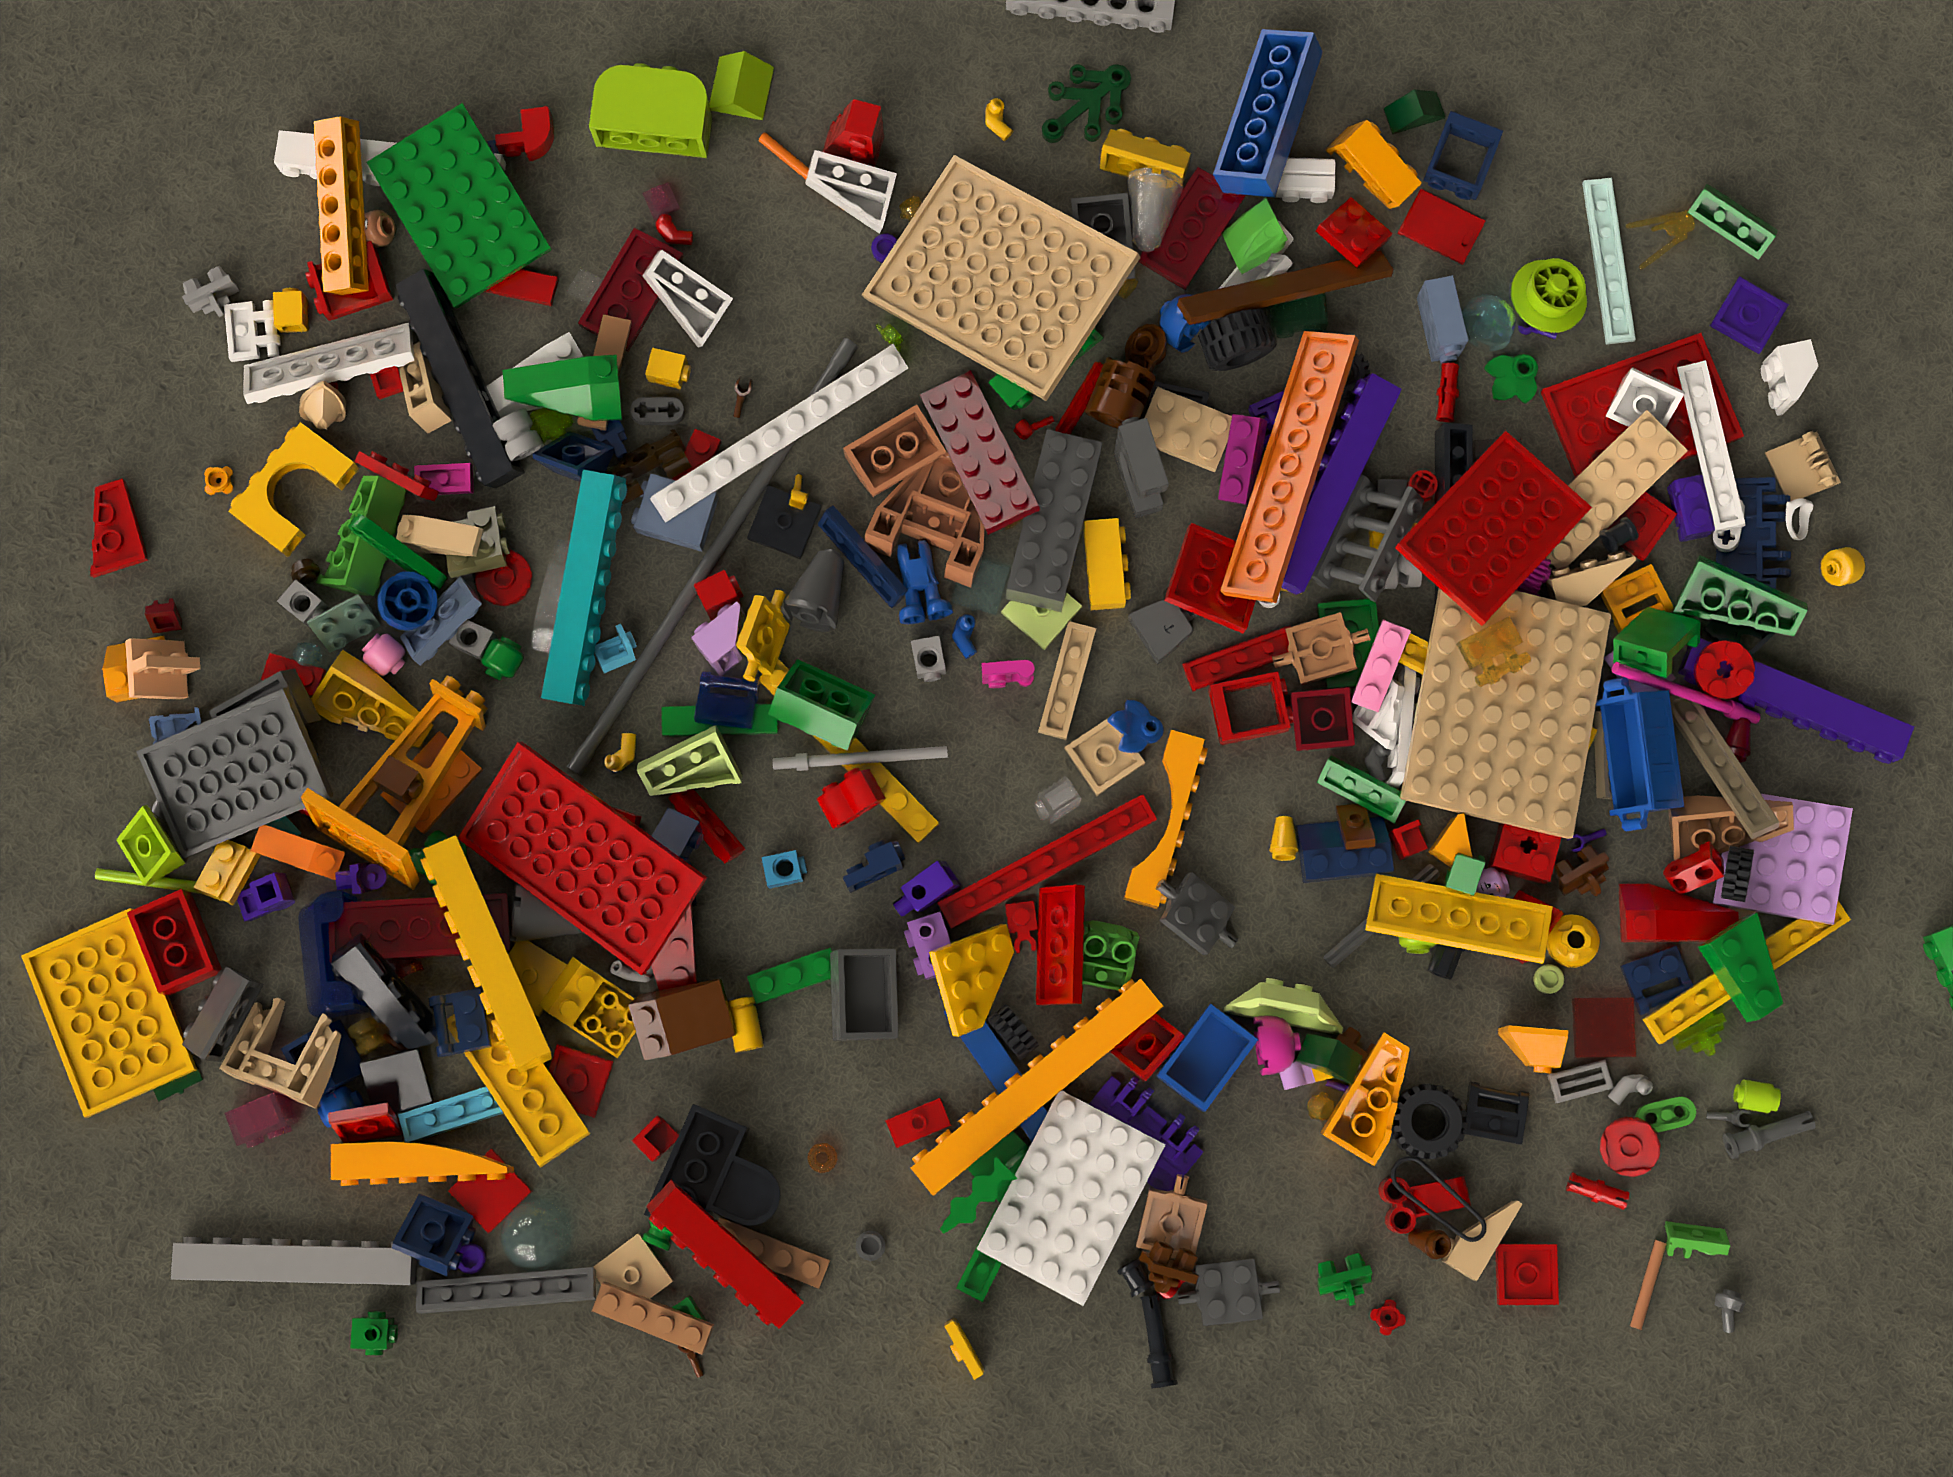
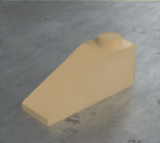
(423, 393)
(438, 536)
(1472, 1257)

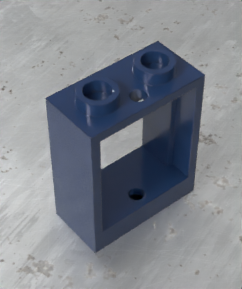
(1472, 131)

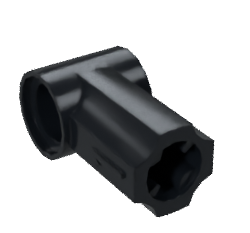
(1444, 961)

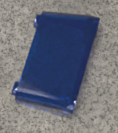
(323, 992)

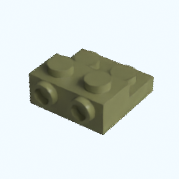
(492, 546)

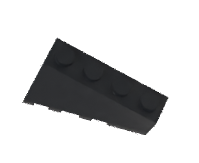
(384, 993)

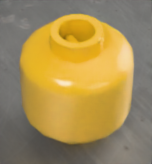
(1842, 566)

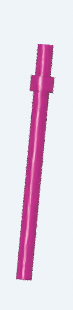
(1730, 709)

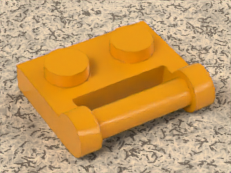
(1632, 590)

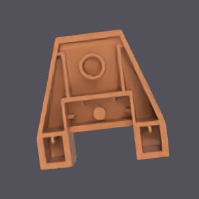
(934, 509)

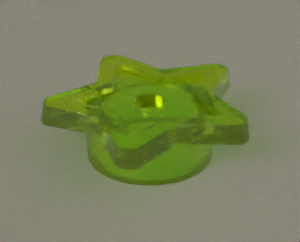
(891, 335)

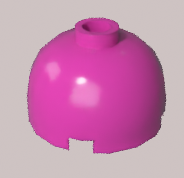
(1275, 1044)

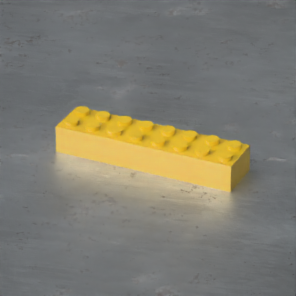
(489, 959)

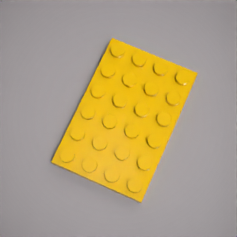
(107, 1014)

